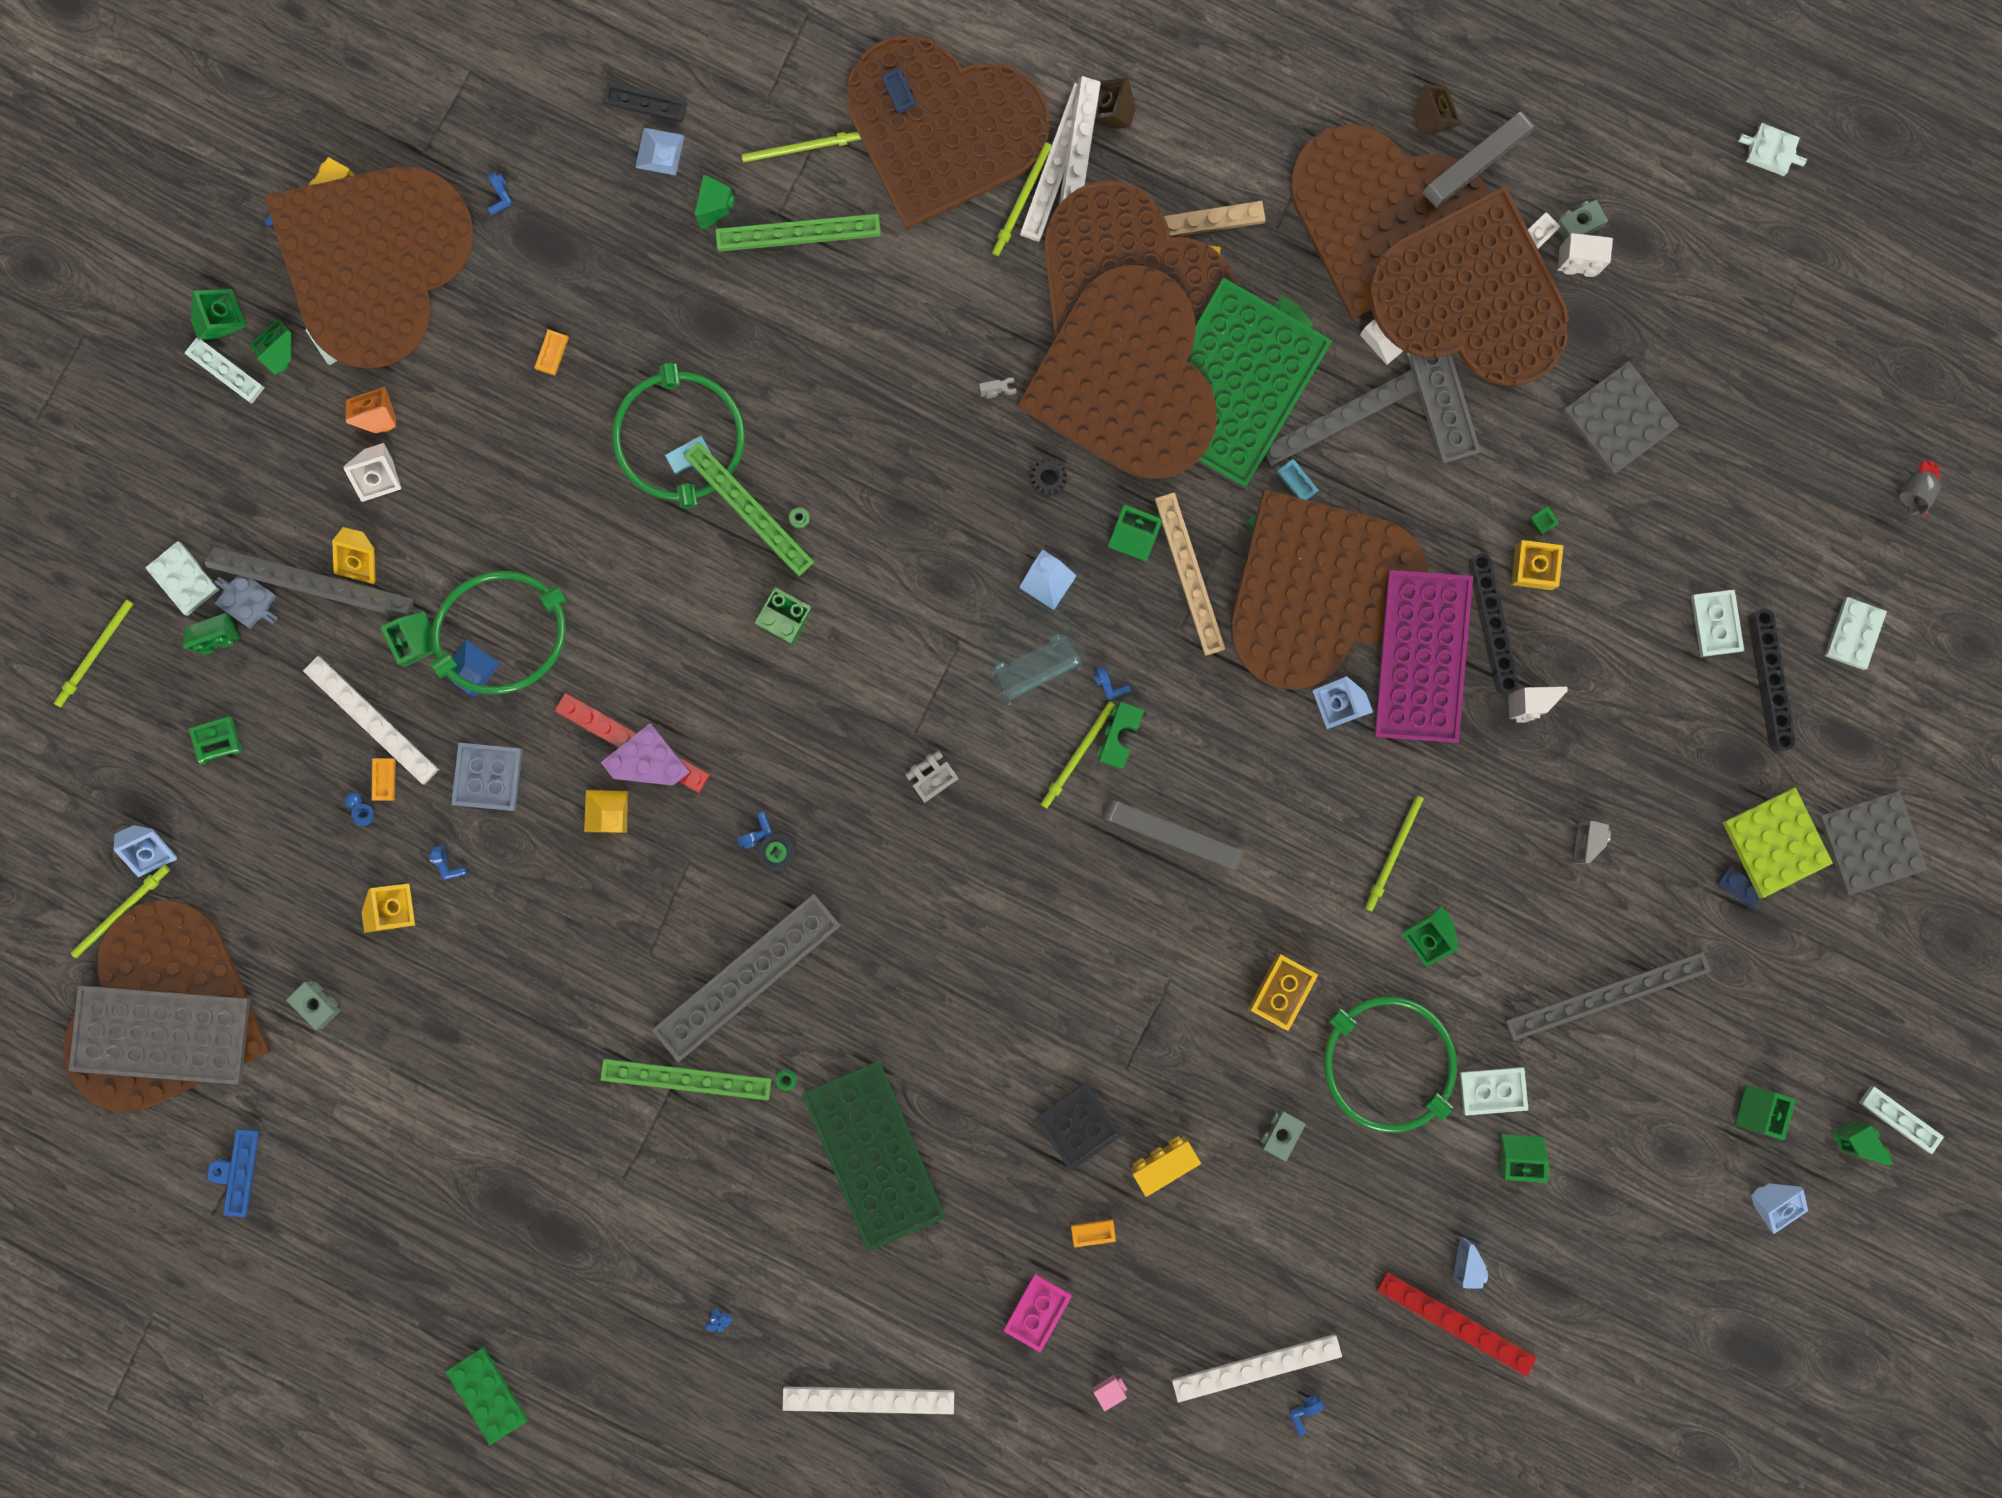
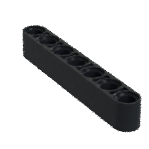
(1490, 634)
(1768, 690)

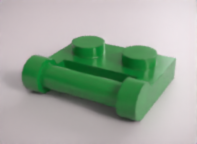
(214, 733)

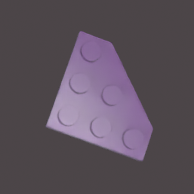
(646, 759)

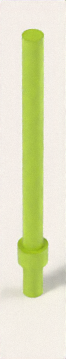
(840, 139)
(1004, 234)
(70, 686)
(1055, 788)
(149, 883)
(1377, 889)

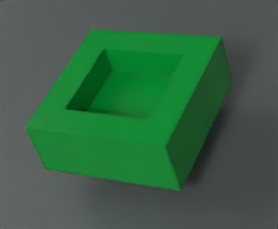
(1544, 521)

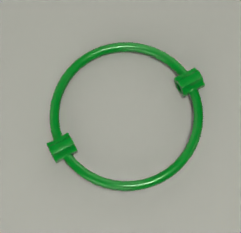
(671, 378)
(445, 665)
(1436, 1104)

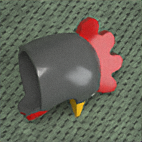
(1924, 485)

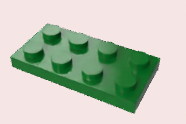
(486, 1396)

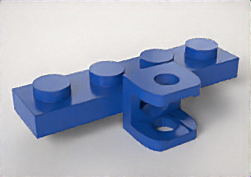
(237, 1172)

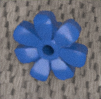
(718, 1321)

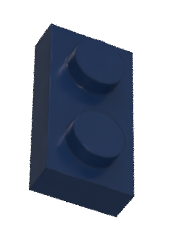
(1739, 886)

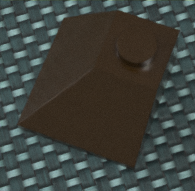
(1115, 104)
(1435, 110)

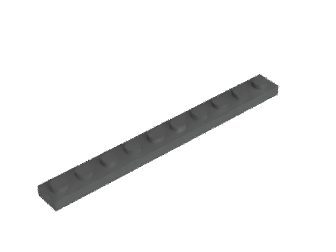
(1341, 418)
(309, 582)
(1607, 996)

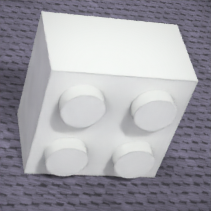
(1584, 254)

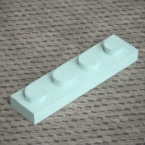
(224, 370)
(1901, 1119)

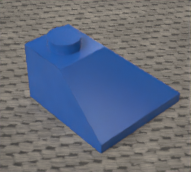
(473, 665)

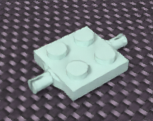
(1772, 149)

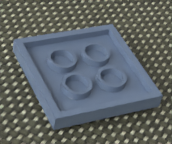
(487, 776)

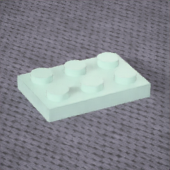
(182, 578)
(1717, 623)
(1855, 633)
(1493, 1091)

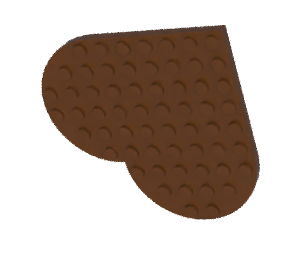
(962, 137)
(1362, 199)
(1116, 227)
(368, 256)
(1474, 291)
(1124, 377)
(1314, 588)
(161, 950)

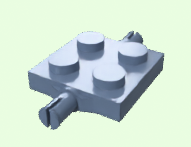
(245, 600)

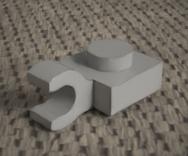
(992, 388)

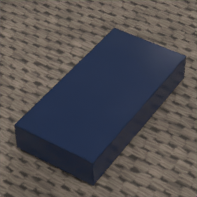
(898, 91)

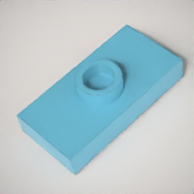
(676, 457)
(1297, 480)

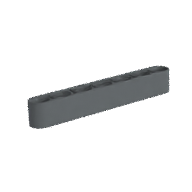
(1479, 159)
(1172, 835)

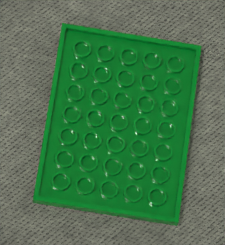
(1257, 372)

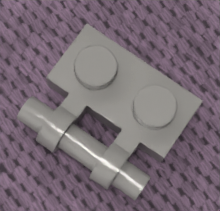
(934, 782)

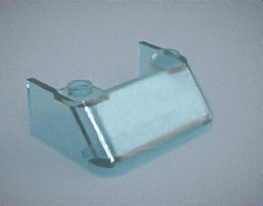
(1036, 668)

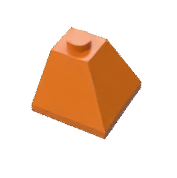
(371, 411)

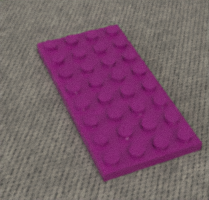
(1423, 656)

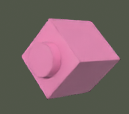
(1110, 1392)

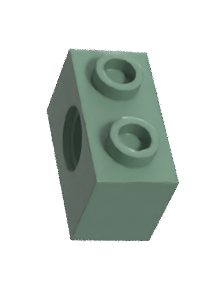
(1591, 215)
(302, 1000)
(1283, 1147)

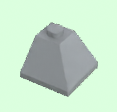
(1590, 841)

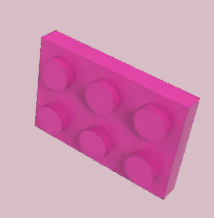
(1037, 1312)

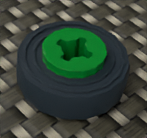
(783, 850)

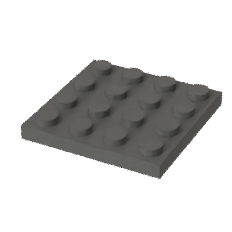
(1620, 418)
(1872, 843)

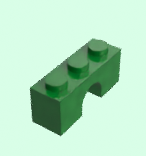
(1124, 717)

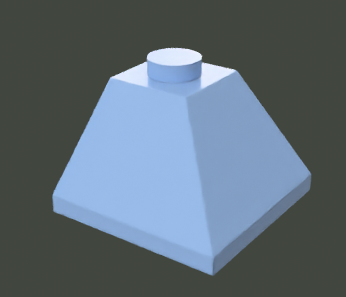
(659, 151)
(1047, 580)
(1341, 702)
(142, 849)
(1779, 1204)
(1469, 1266)

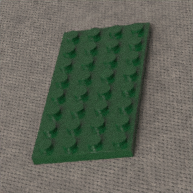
(873, 1156)

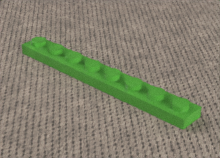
(798, 232)
(748, 509)
(686, 1079)

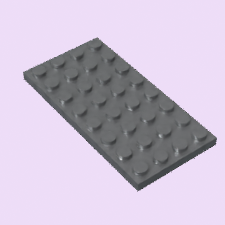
(159, 1035)

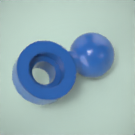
(353, 801)

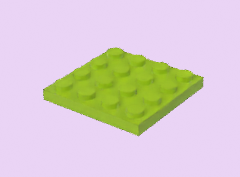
(1777, 843)

